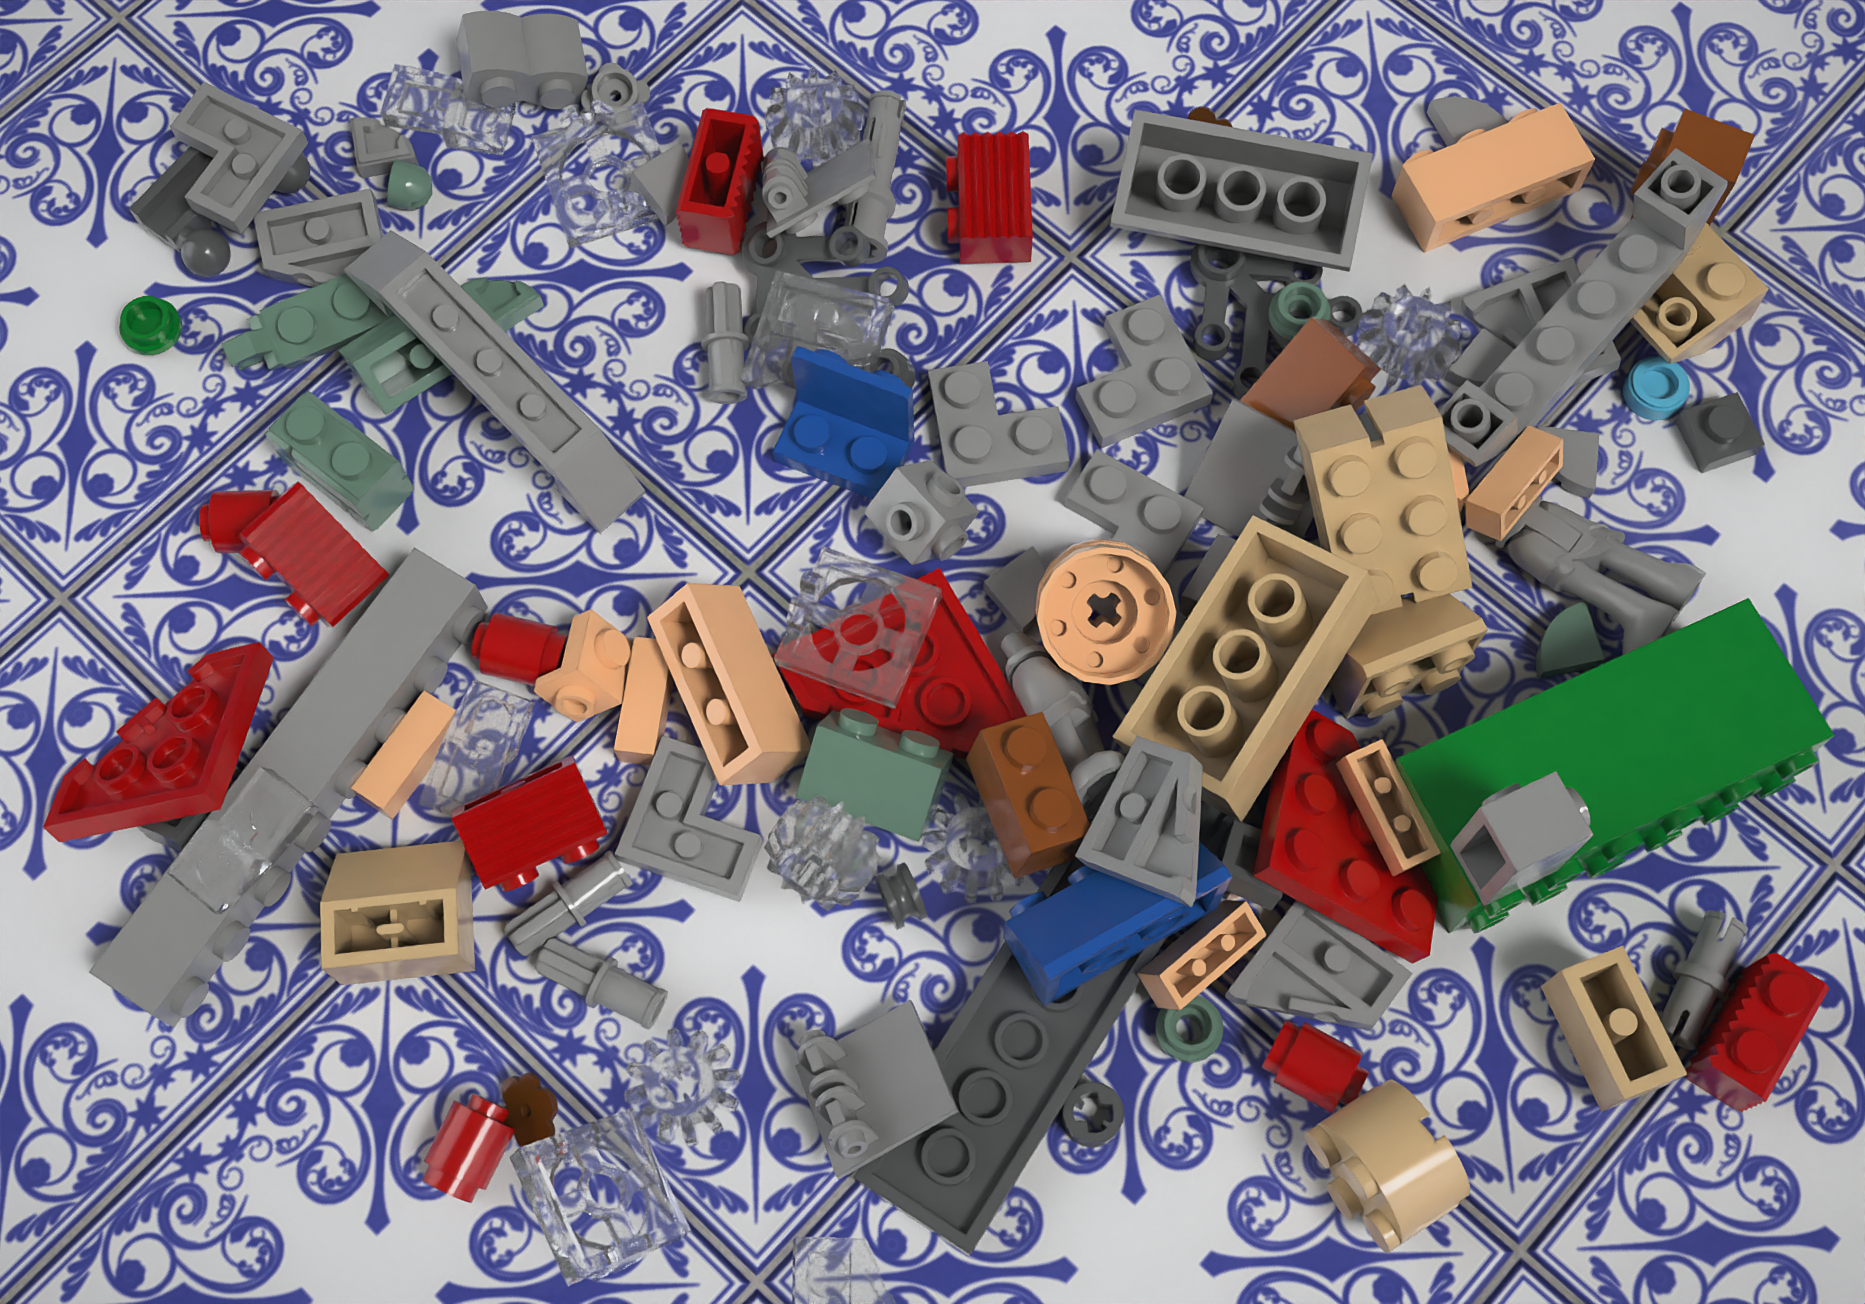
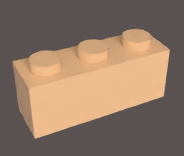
(1491, 176)
(729, 684)

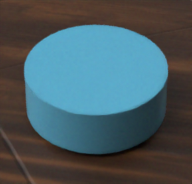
(1656, 388)

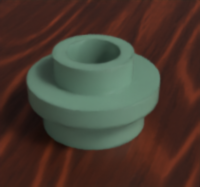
(1301, 297)
(1194, 1051)

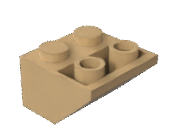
(1700, 300)
(1404, 652)
(398, 914)

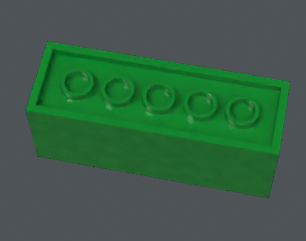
(1641, 739)

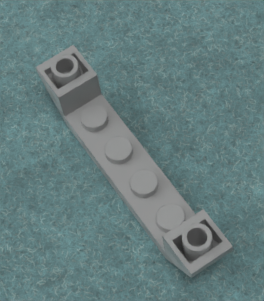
(1590, 314)
(500, 375)

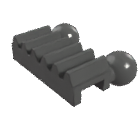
(170, 217)

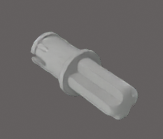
(725, 343)
(567, 904)
(601, 982)

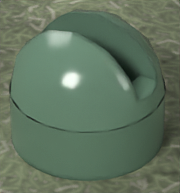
(408, 186)

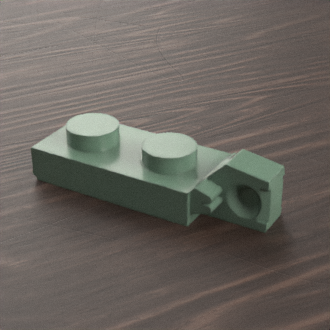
(305, 326)

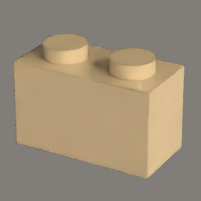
(1612, 1028)

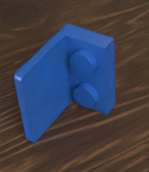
(846, 423)

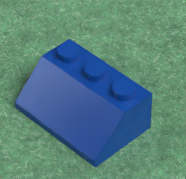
(1100, 925)

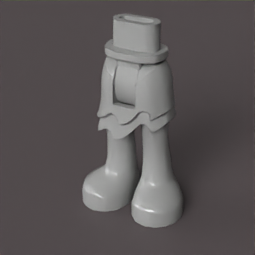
(1568, 557)
(1069, 714)

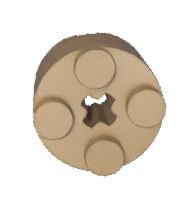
(1388, 1164)

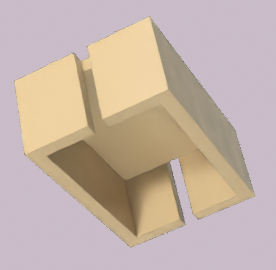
(1387, 499)

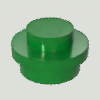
(150, 325)

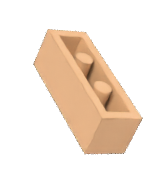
(1514, 483)
(644, 703)
(405, 756)
(1387, 807)
(1201, 954)

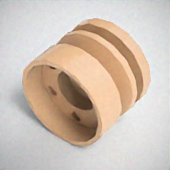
(1105, 648)

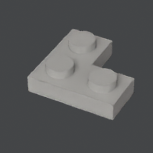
(247, 150)
(1157, 380)
(987, 446)
(1134, 509)
(670, 828)

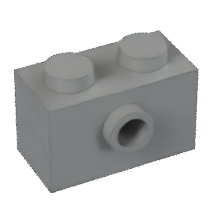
(1521, 836)

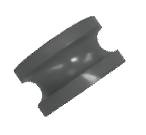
(900, 896)
(1106, 1099)

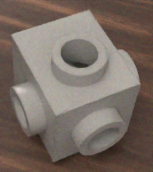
(922, 513)

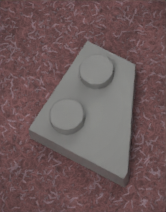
(317, 237)

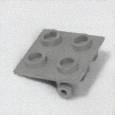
(797, 196)
(1251, 472)
(873, 1087)

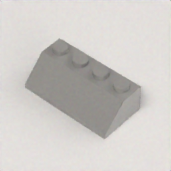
(1242, 190)

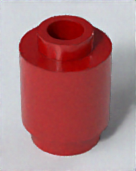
(229, 514)
(517, 648)
(1315, 1066)
(468, 1148)

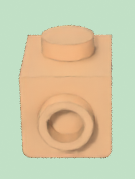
(591, 669)

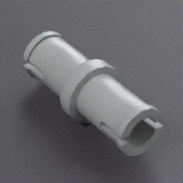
(1702, 978)

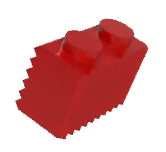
(720, 181)
(992, 197)
(311, 557)
(529, 825)
(1756, 1032)

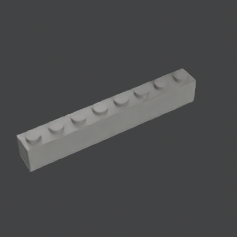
(321, 750)

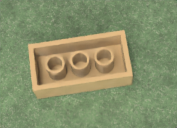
(1252, 661)

